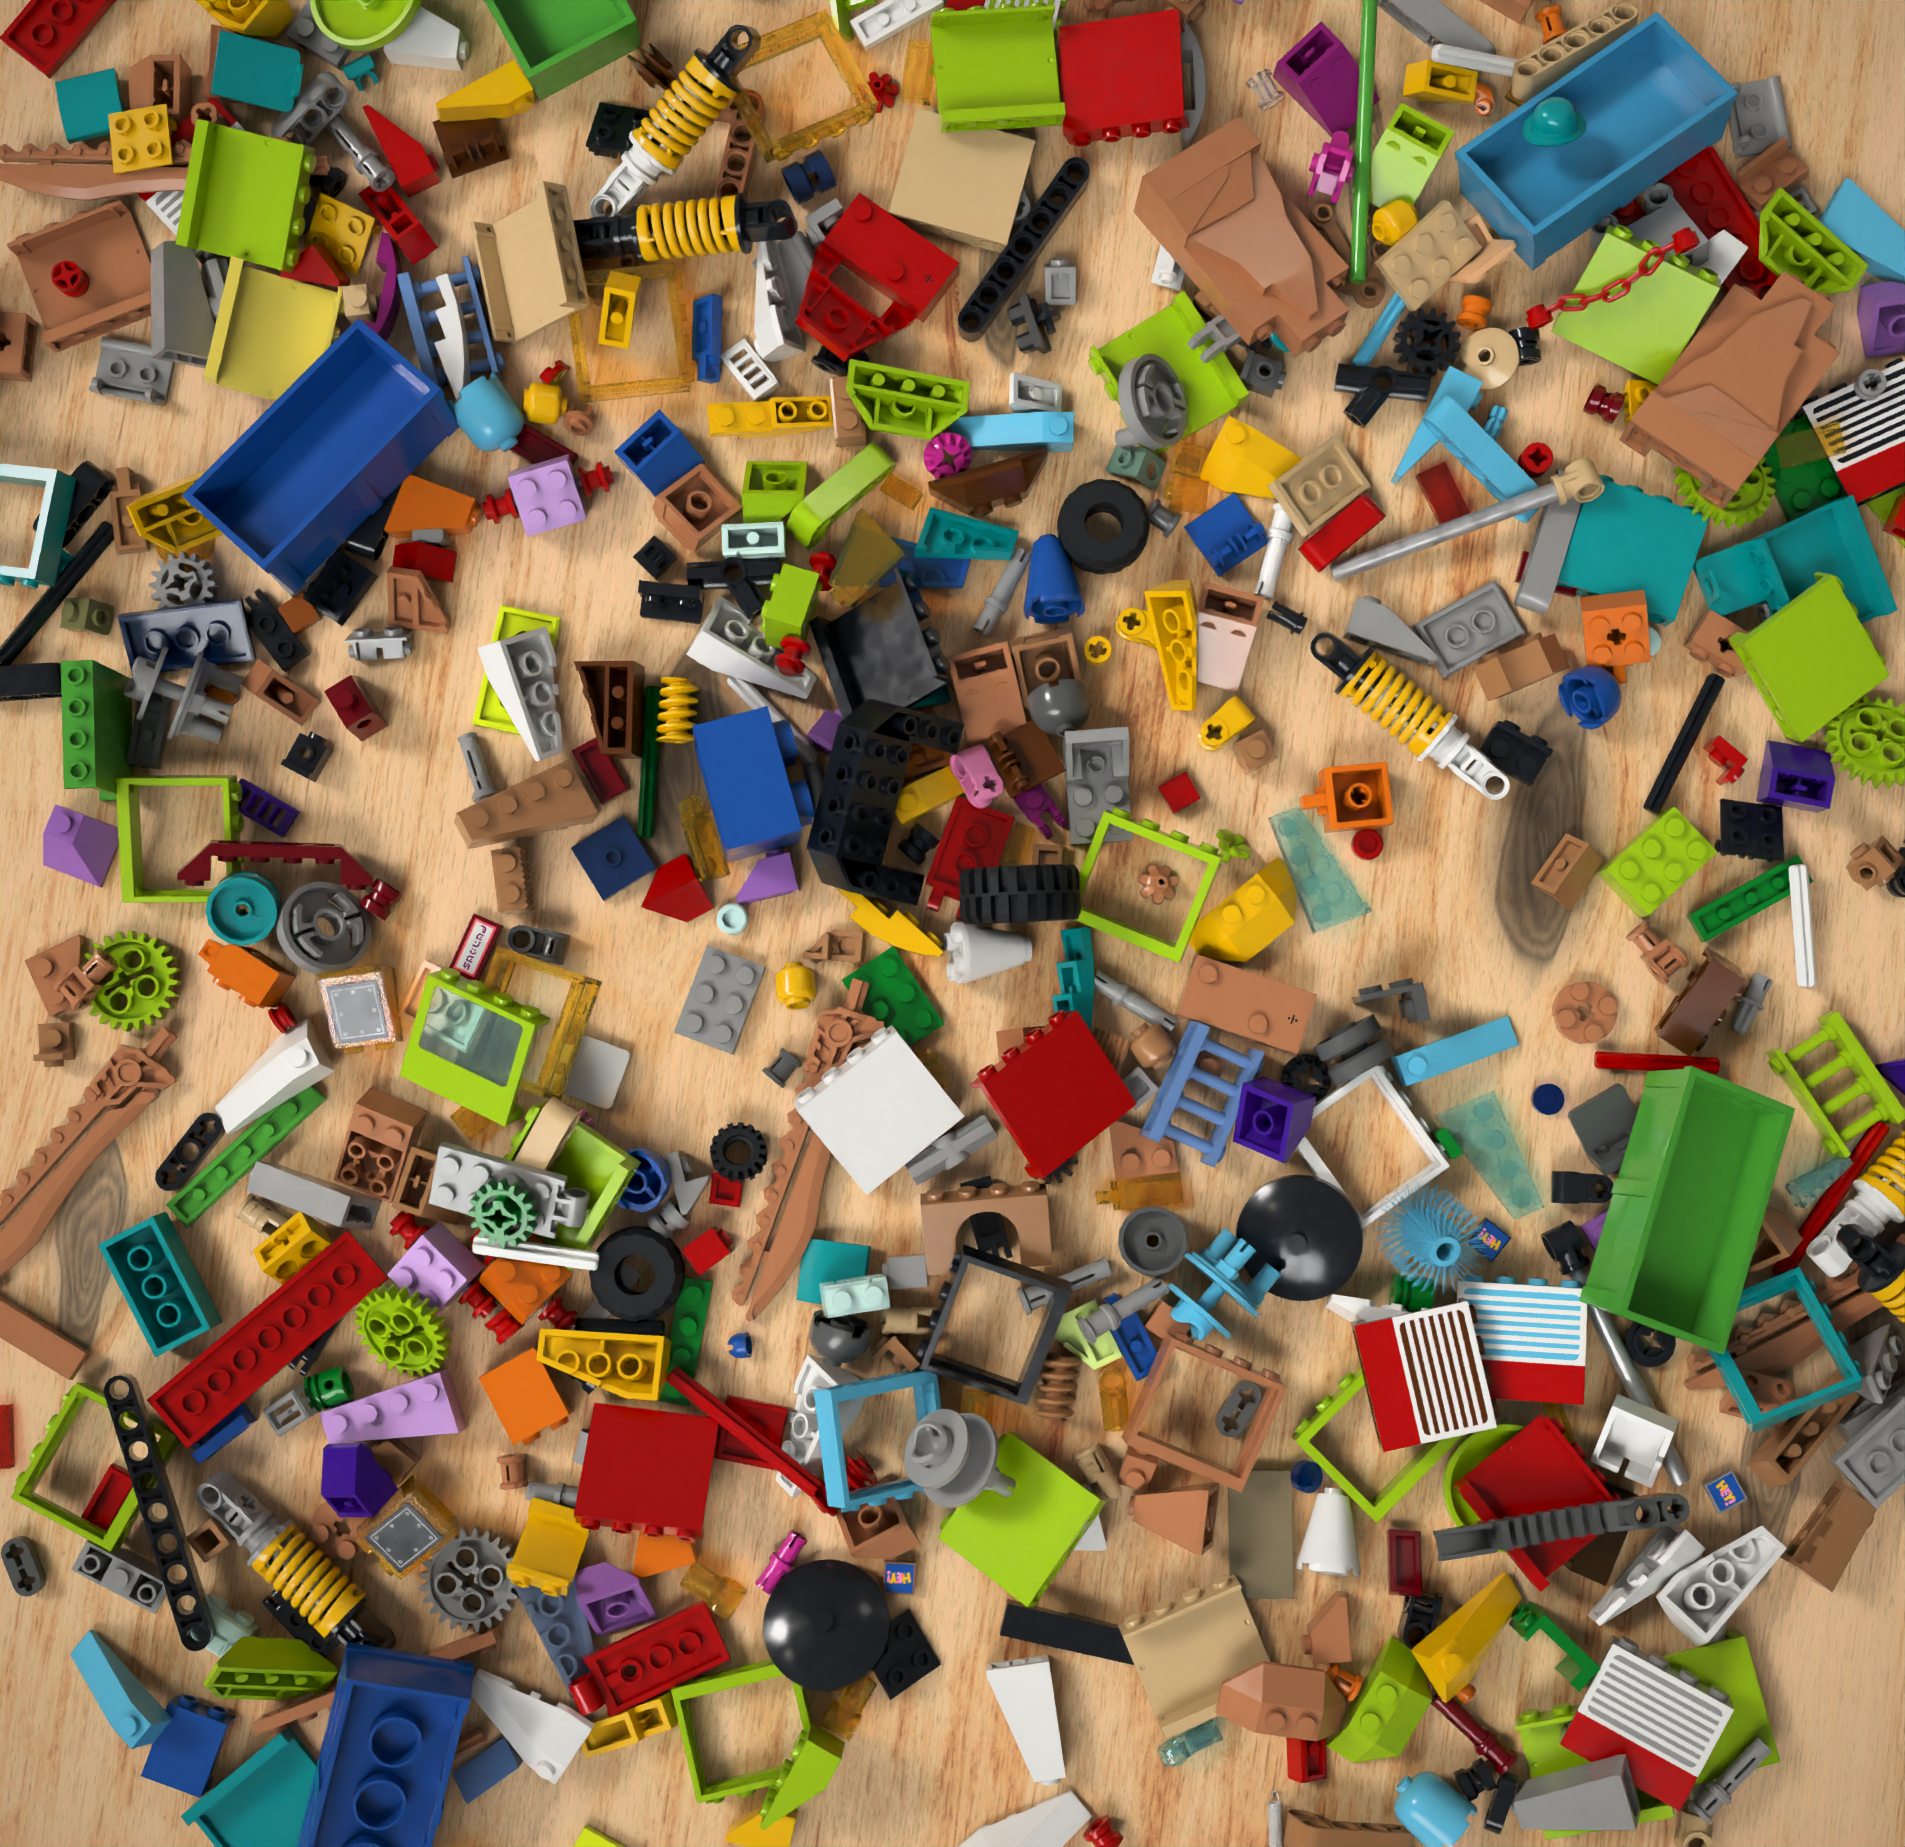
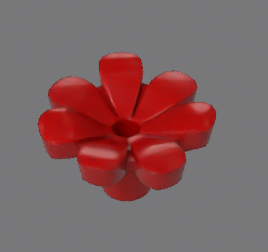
(883, 90)

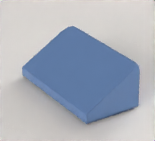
(486, 1769)

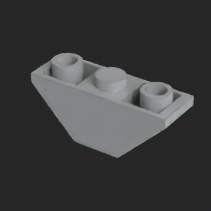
(1878, 1360)
(122, 1574)

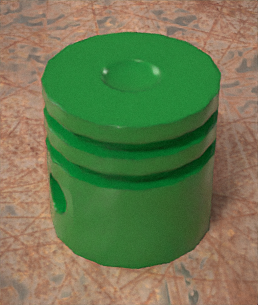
(1408, 1296)
(329, 1388)

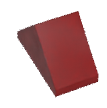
(318, 266)
(432, 561)

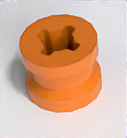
(1474, 312)

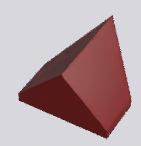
(677, 891)

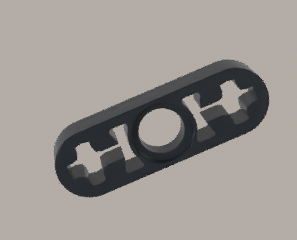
(177, 1153)

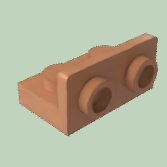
(1768, 172)
(1766, 1391)

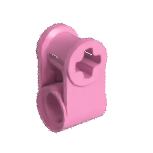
(976, 772)

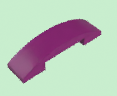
(391, 296)

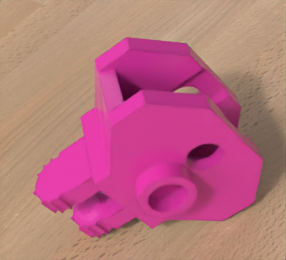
(1332, 166)

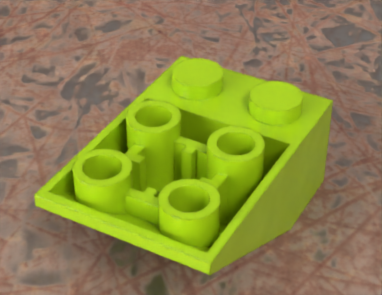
(1406, 157)
(810, 1771)

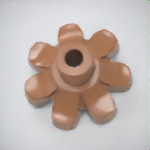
(1152, 885)

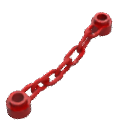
(1683, 242)

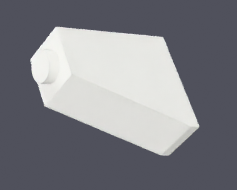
(429, 43)

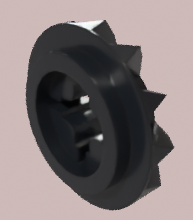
(1302, 1064)
(1653, 1355)

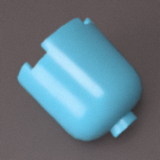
(488, 414)
(1432, 1809)

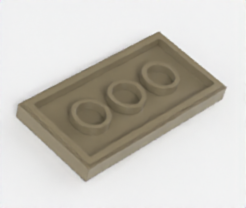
(1262, 1535)

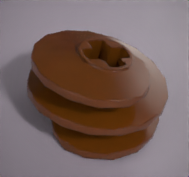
(654, 68)

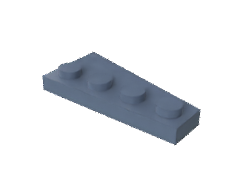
(561, 1629)

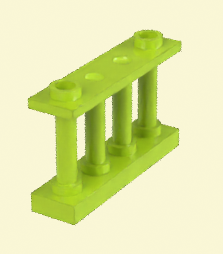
(1851, 1056)

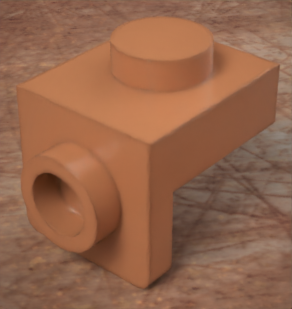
(1137, 1469)

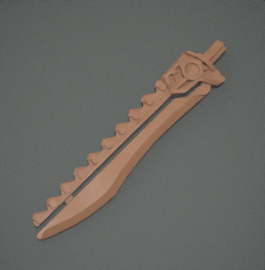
(97, 182)
(831, 1043)
(114, 1084)
(1793, 1343)

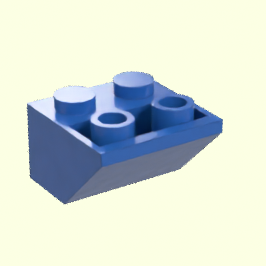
(658, 454)

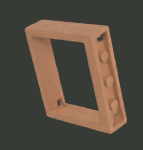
(1255, 1437)

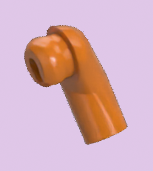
(1484, 100)

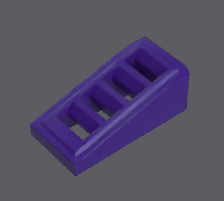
(287, 820)

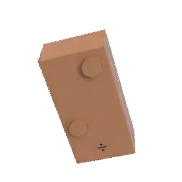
(1245, 1004)

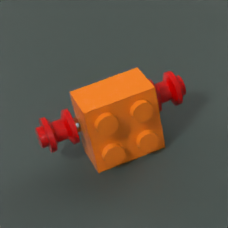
(527, 1287)

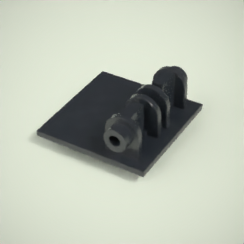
(612, 128)
(1750, 830)
(906, 1656)

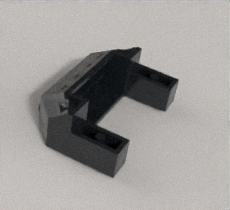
(863, 794)

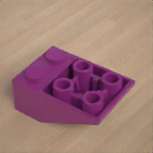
(1322, 79)

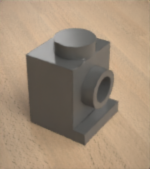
(1255, 381)

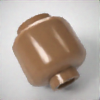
(1151, 1045)

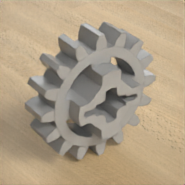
(171, 577)

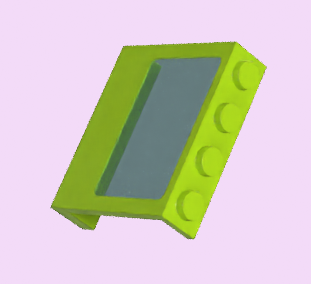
(471, 1045)

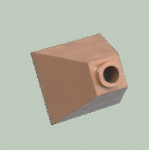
(1179, 1514)

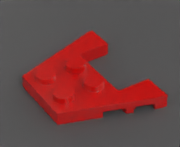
(839, 319)

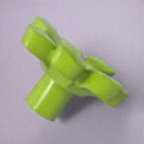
(1232, 845)

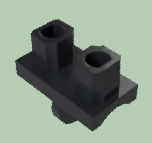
(1028, 312)

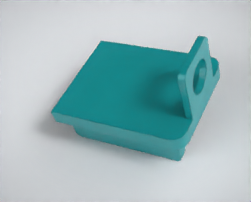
(256, 72)
(1728, 580)

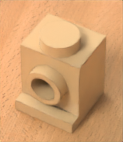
(360, 303)

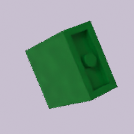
(1577, 1665)

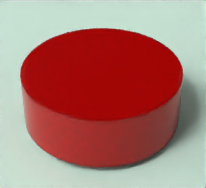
(1367, 844)

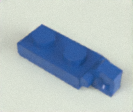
(707, 337)
(1133, 1343)

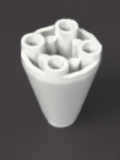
(983, 951)

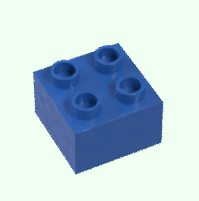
(748, 782)

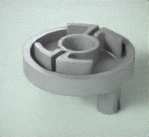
(1148, 400)
(323, 951)

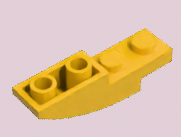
(770, 418)
(897, 931)

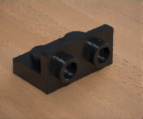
(671, 602)
(1515, 752)

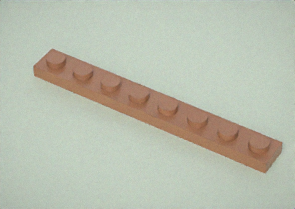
(307, 1708)

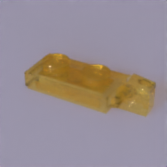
(703, 841)
(1143, 1192)

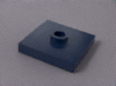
(613, 858)

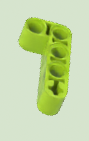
(838, 494)

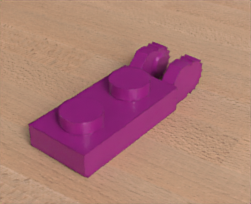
(1035, 803)

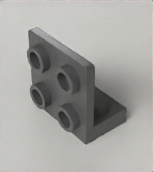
(1413, 1002)

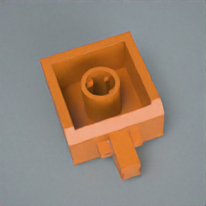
(1616, 647)
(1334, 800)
(247, 972)

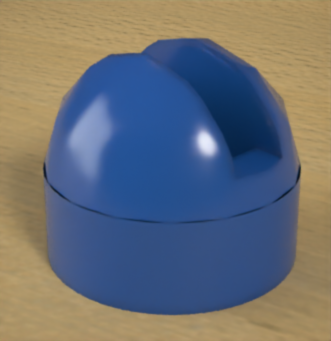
(741, 1345)

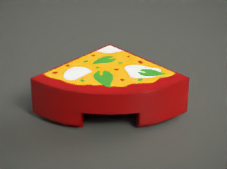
(555, 375)

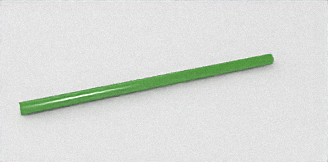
(1363, 141)

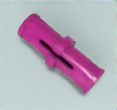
(781, 1562)

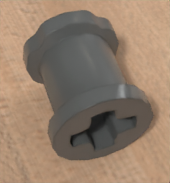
(1163, 518)
(782, 1067)

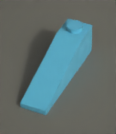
(1459, 387)
(1018, 431)
(1453, 1051)
(119, 1693)

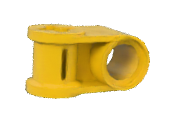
(1141, 633)
(1228, 722)

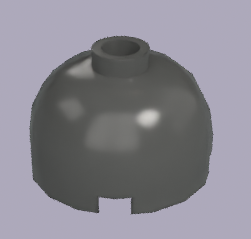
(1060, 707)
(839, 1338)

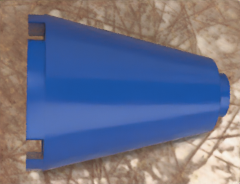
(1052, 584)

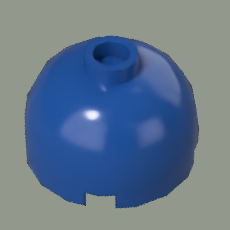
(1591, 695)
(649, 1182)

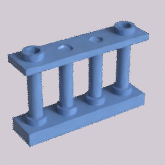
(421, 319)
(1171, 1095)

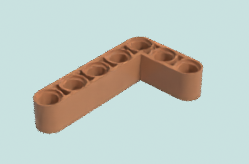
(738, 151)

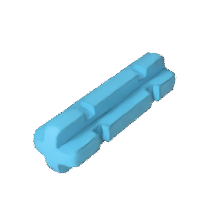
(1497, 418)

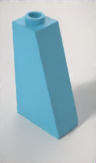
(1866, 231)

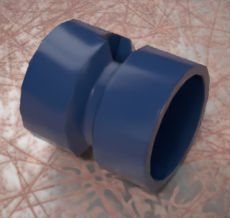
(798, 181)

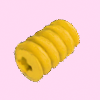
(676, 710)

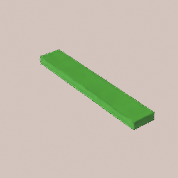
(242, 1155)

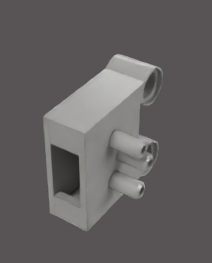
(1660, 222)

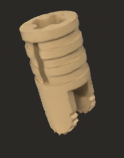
(260, 1215)
(904, 1319)
(1098, 1471)

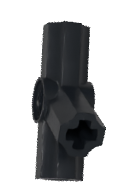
(1369, 398)
(745, 589)

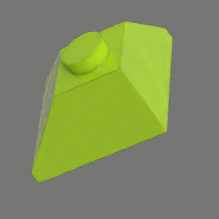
(772, 489)

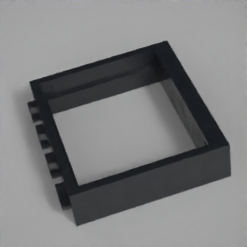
(1017, 1391)

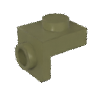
(86, 615)

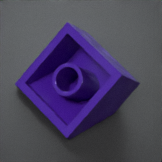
(1272, 1117)

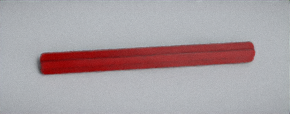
(1834, 1195)
(744, 1431)

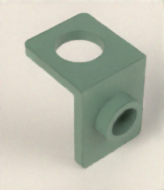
(1134, 463)

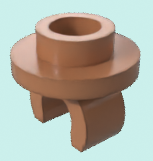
(579, 422)

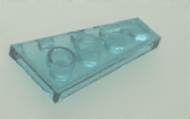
(1319, 882)
(1493, 1151)

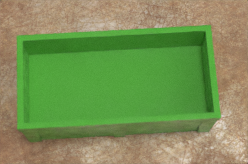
(565, 38)
(1688, 1205)

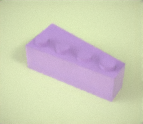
(405, 1410)

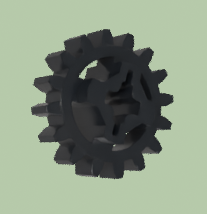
(1421, 331)

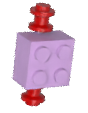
(547, 494)
(438, 1267)

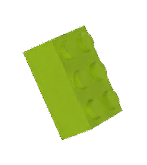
(1657, 862)

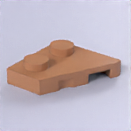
(413, 602)
(49, 967)
(1139, 1155)

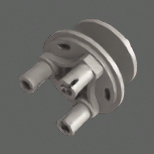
(191, 698)
(955, 1458)

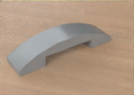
(1192, 53)

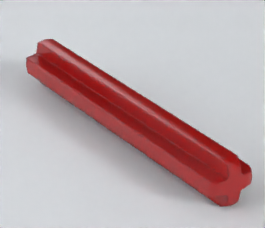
(1653, 1062)

